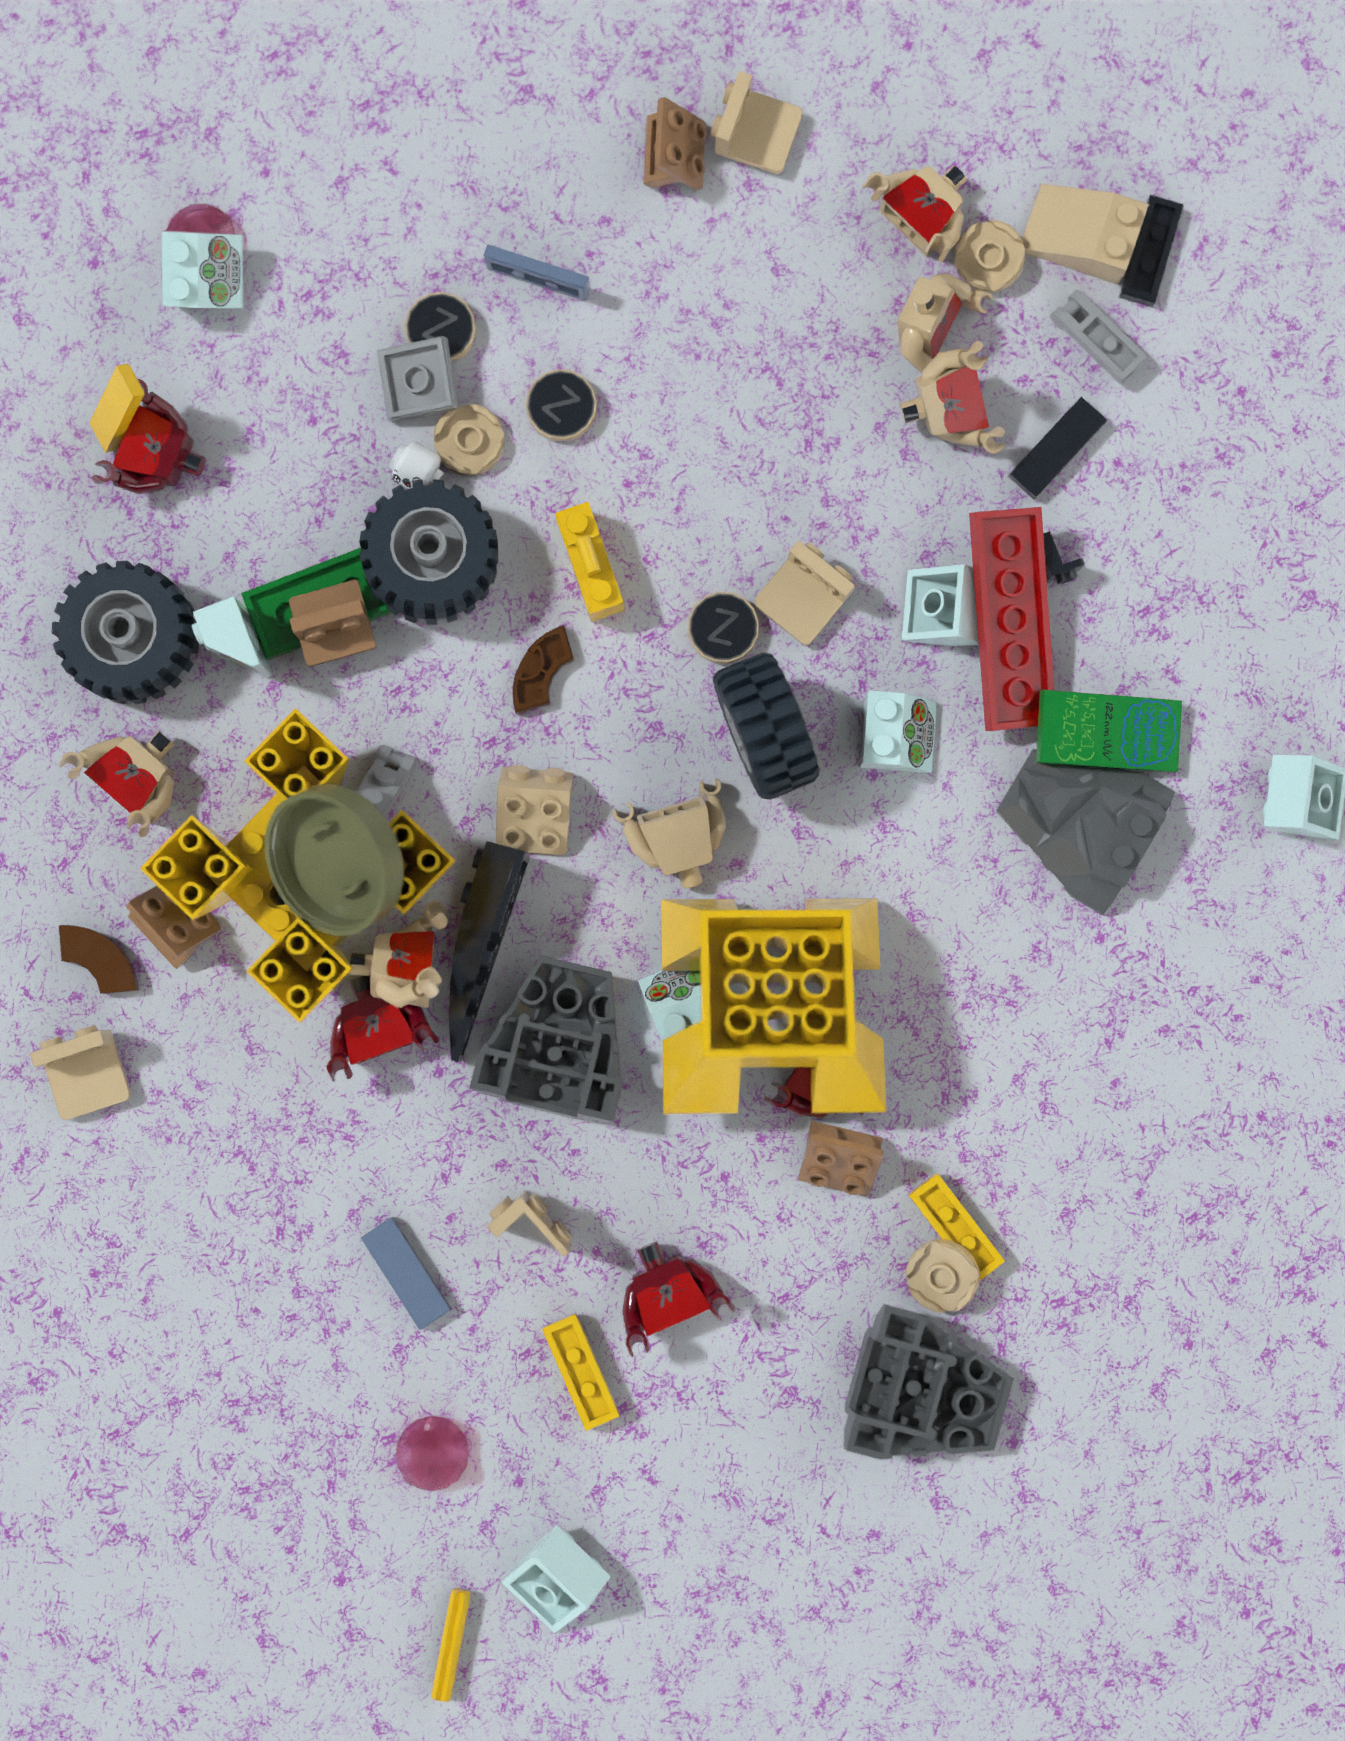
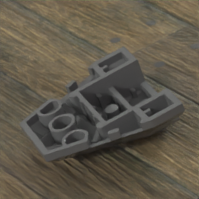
(1086, 823)
(556, 1044)
(921, 1391)

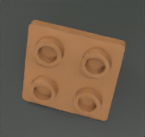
(674, 147)
(332, 623)
(169, 925)
(841, 1159)

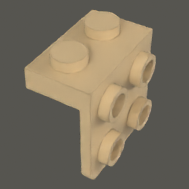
(755, 127)
(804, 593)
(534, 809)
(83, 1072)
(509, 1211)

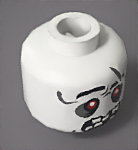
(415, 463)

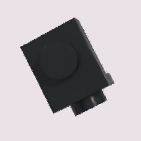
(1054, 567)

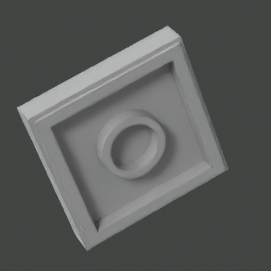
(417, 379)

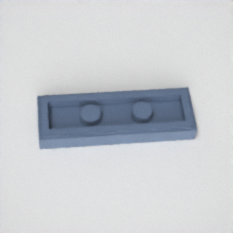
(537, 272)
(406, 1273)

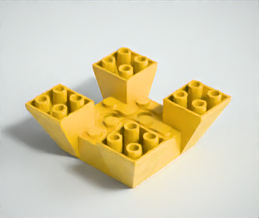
(207, 871)
(733, 1033)

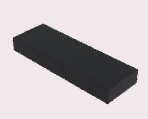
(1151, 251)
(1057, 448)

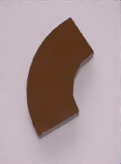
(539, 668)
(100, 956)

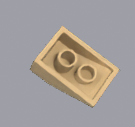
(1084, 230)

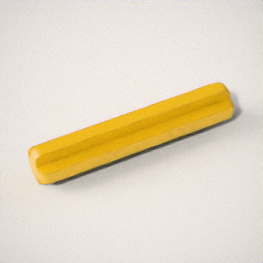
(450, 1645)

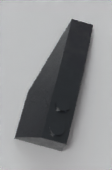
(480, 934)

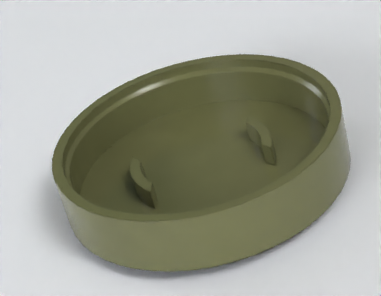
(334, 859)

